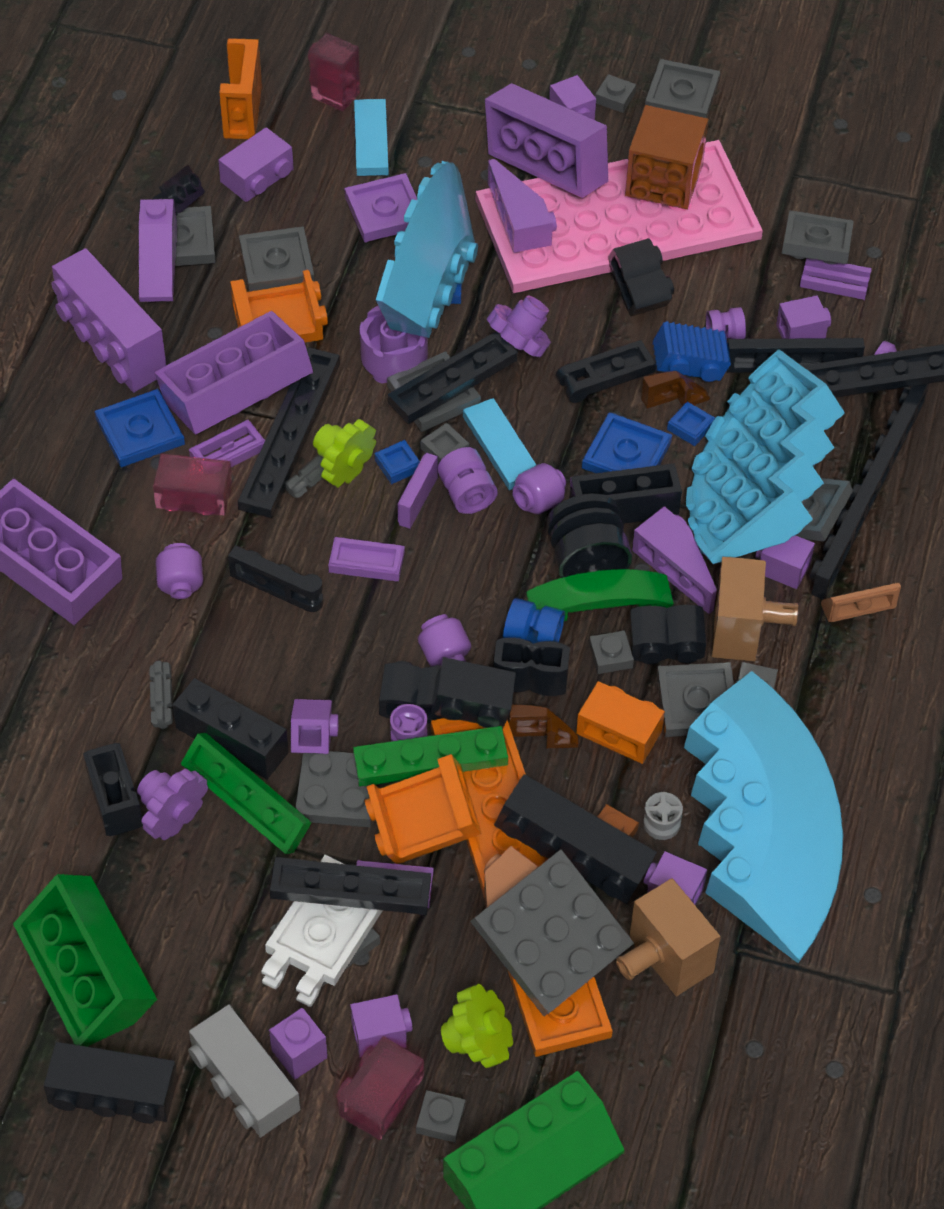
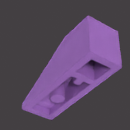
(520, 209)
(157, 250)
(671, 550)

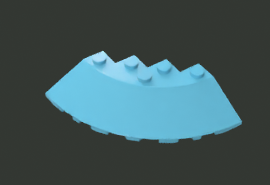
(428, 254)
(761, 461)
(772, 814)

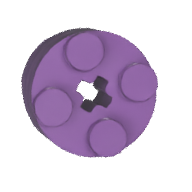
(388, 350)

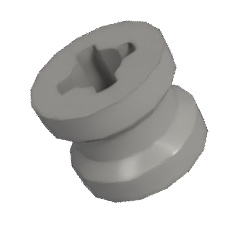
(669, 809)

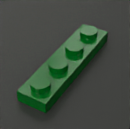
(415, 756)
(246, 793)

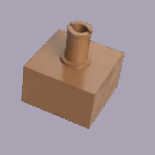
(744, 609)
(671, 939)

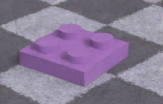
(380, 206)

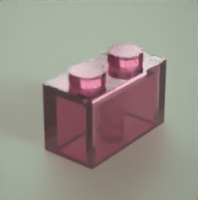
(334, 71)
(192, 484)
(380, 1087)

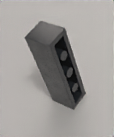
(592, 845)

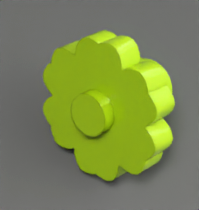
(344, 450)
(478, 1027)

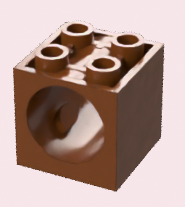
(666, 157)

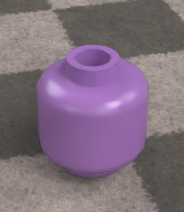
(539, 488)
(179, 570)
(443, 638)

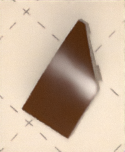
(671, 386)
(540, 721)

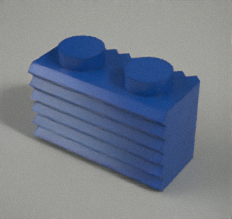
(692, 351)

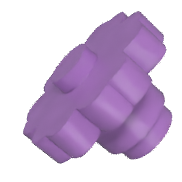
(522, 325)
(170, 801)

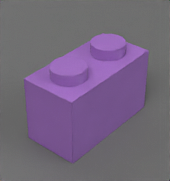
(256, 164)

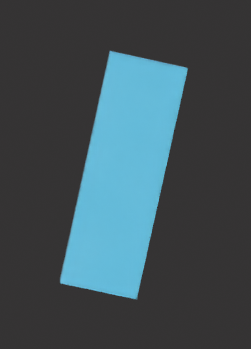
(371, 137)
(498, 440)

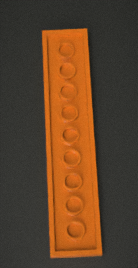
(582, 1015)

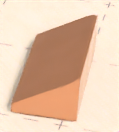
(861, 602)

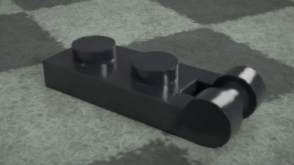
(605, 370)
(276, 579)

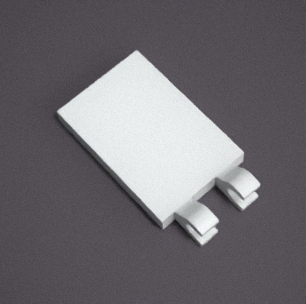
(318, 941)

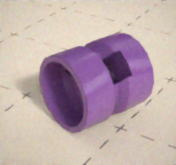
(467, 480)

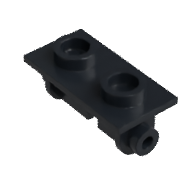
(183, 188)

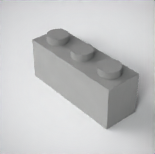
(243, 1071)

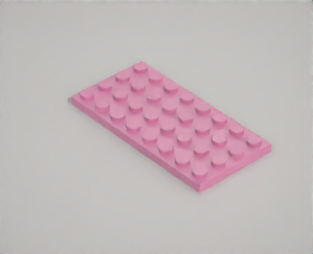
(608, 219)

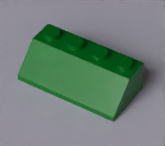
(84, 960)
(535, 1151)

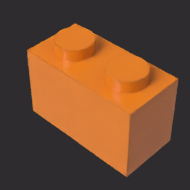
(620, 722)

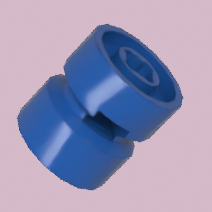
(532, 624)

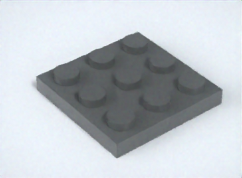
(552, 932)

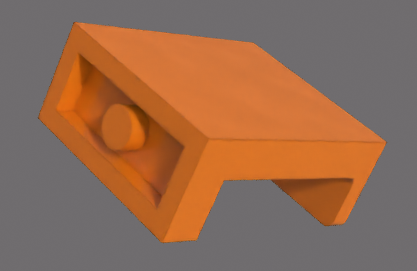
(242, 96)
(292, 303)
(423, 812)

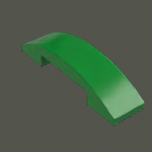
(603, 590)

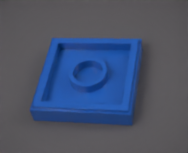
(139, 428)
(625, 445)

